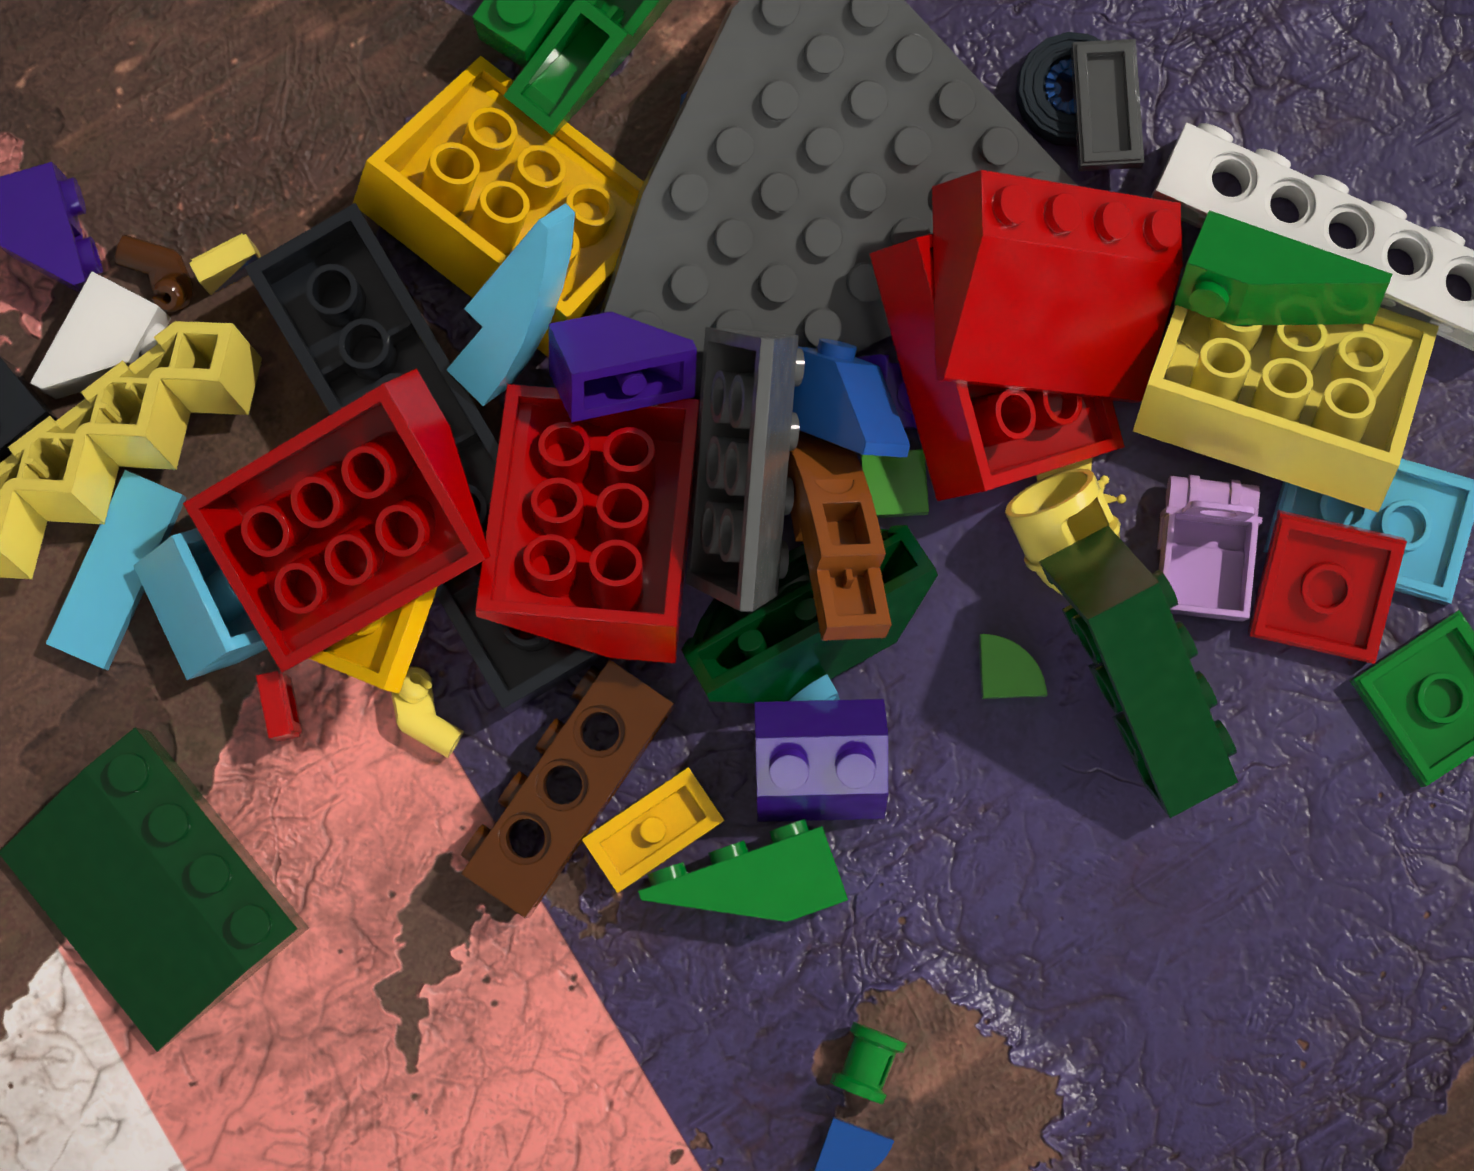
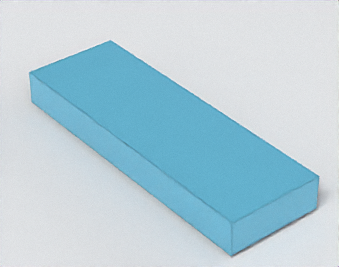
(107, 583)

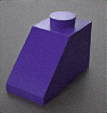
(618, 365)

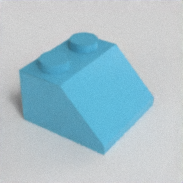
(197, 606)

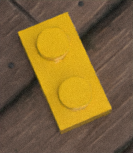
(653, 830)

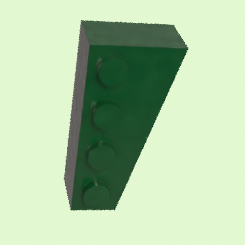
(1144, 669)

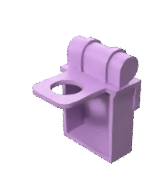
(1210, 546)

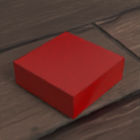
(279, 706)

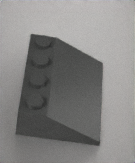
(743, 465)

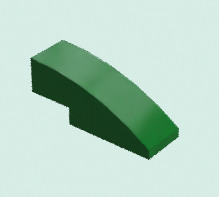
(580, 57)

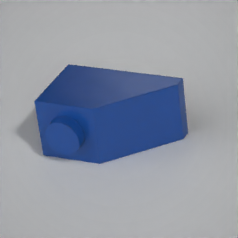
(848, 402)

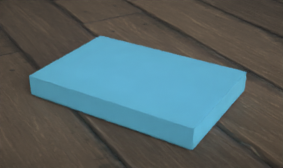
(1422, 506)

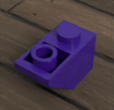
(43, 225)

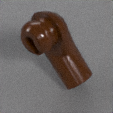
(163, 268)

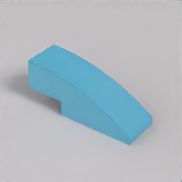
(516, 307)

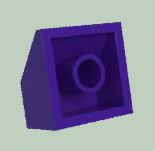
(821, 760)

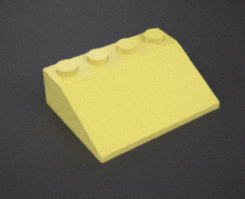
(1294, 399)

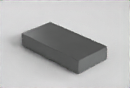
(1107, 105)

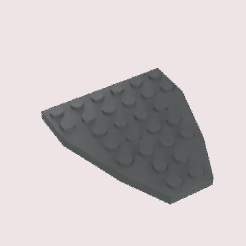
(796, 162)

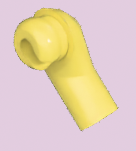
(417, 714)

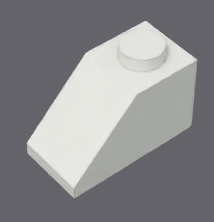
(98, 334)

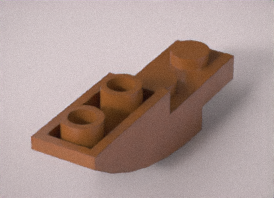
(840, 539)

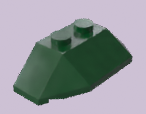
(780, 645)

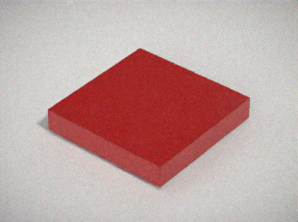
(1326, 586)

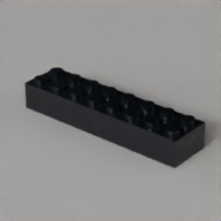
(361, 329)

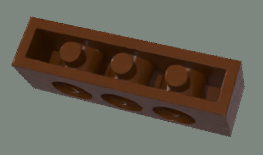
(525, 881)

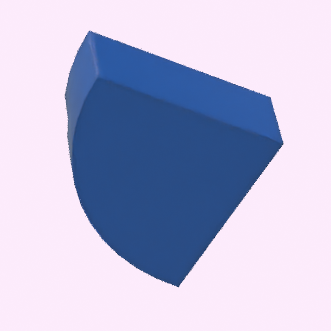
(852, 1148)

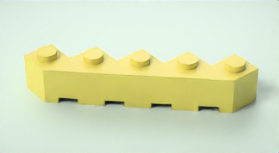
(127, 420)

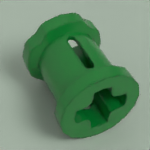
(868, 1063)

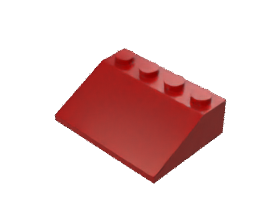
(1051, 285)
(976, 432)
(344, 521)
(591, 525)

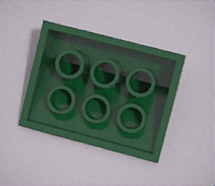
(151, 887)

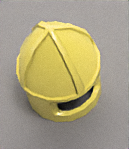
(1058, 515)

